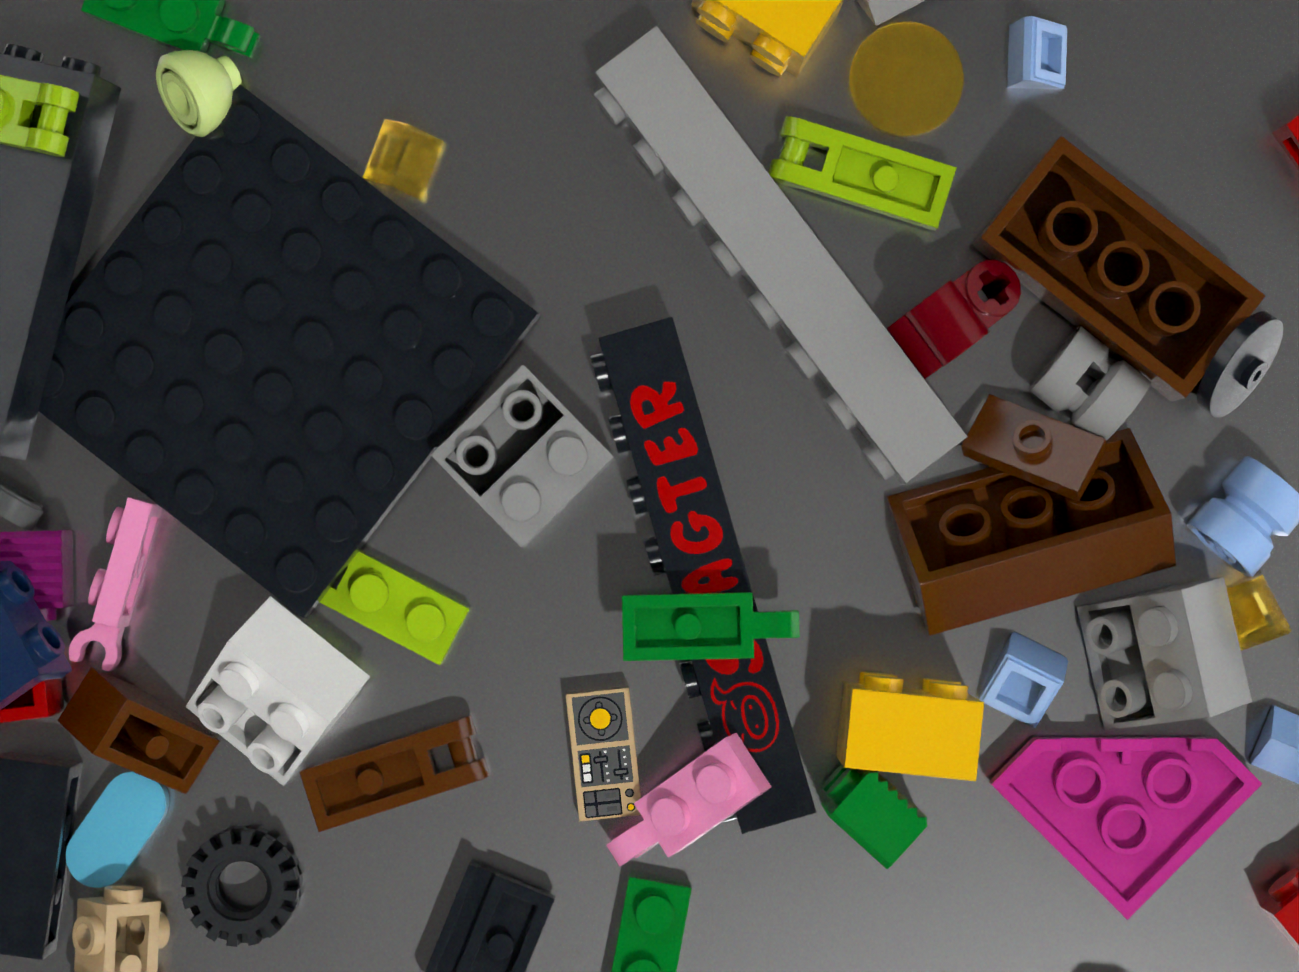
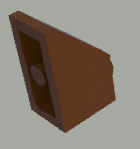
(137, 731)

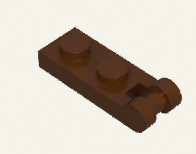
(391, 774)

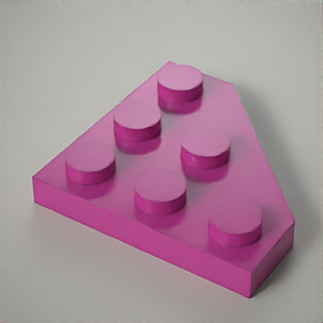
(1125, 805)

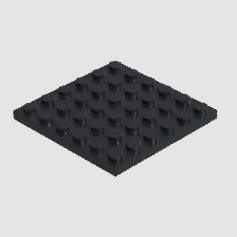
(276, 351)

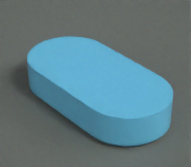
(116, 829)

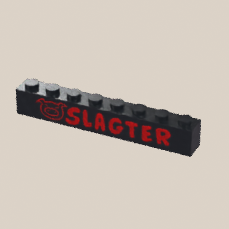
(698, 553)

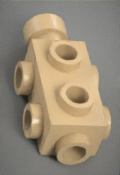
(119, 931)

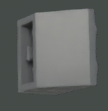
(522, 456)
(1165, 655)

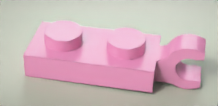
(117, 588)
(693, 801)

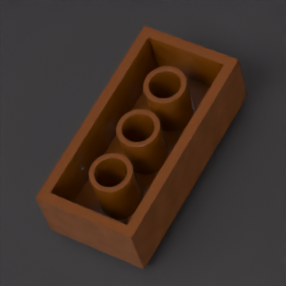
(1118, 269)

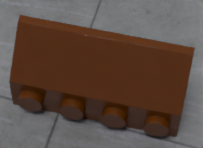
(1007, 545)

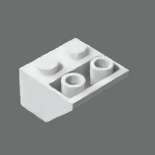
(276, 690)

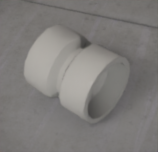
(1107, 400)

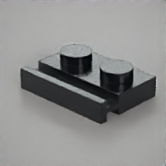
(491, 924)

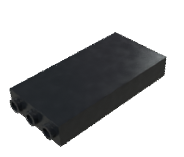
(41, 233)

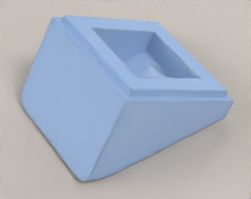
(1024, 679)

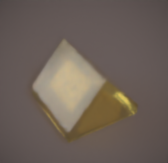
(403, 159)
(1255, 611)

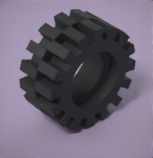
(214, 913)

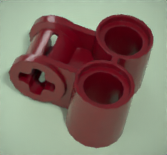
(956, 316)

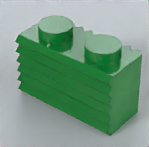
(873, 812)

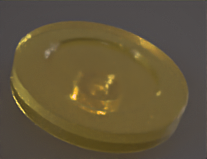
(906, 79)

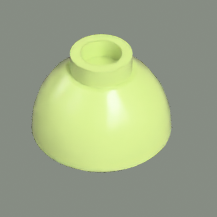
(197, 89)

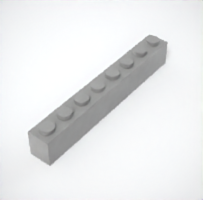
(777, 256)

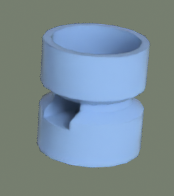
(1254, 509)

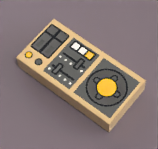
(603, 753)

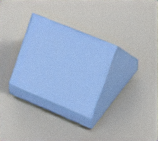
(1037, 54)
(1279, 745)

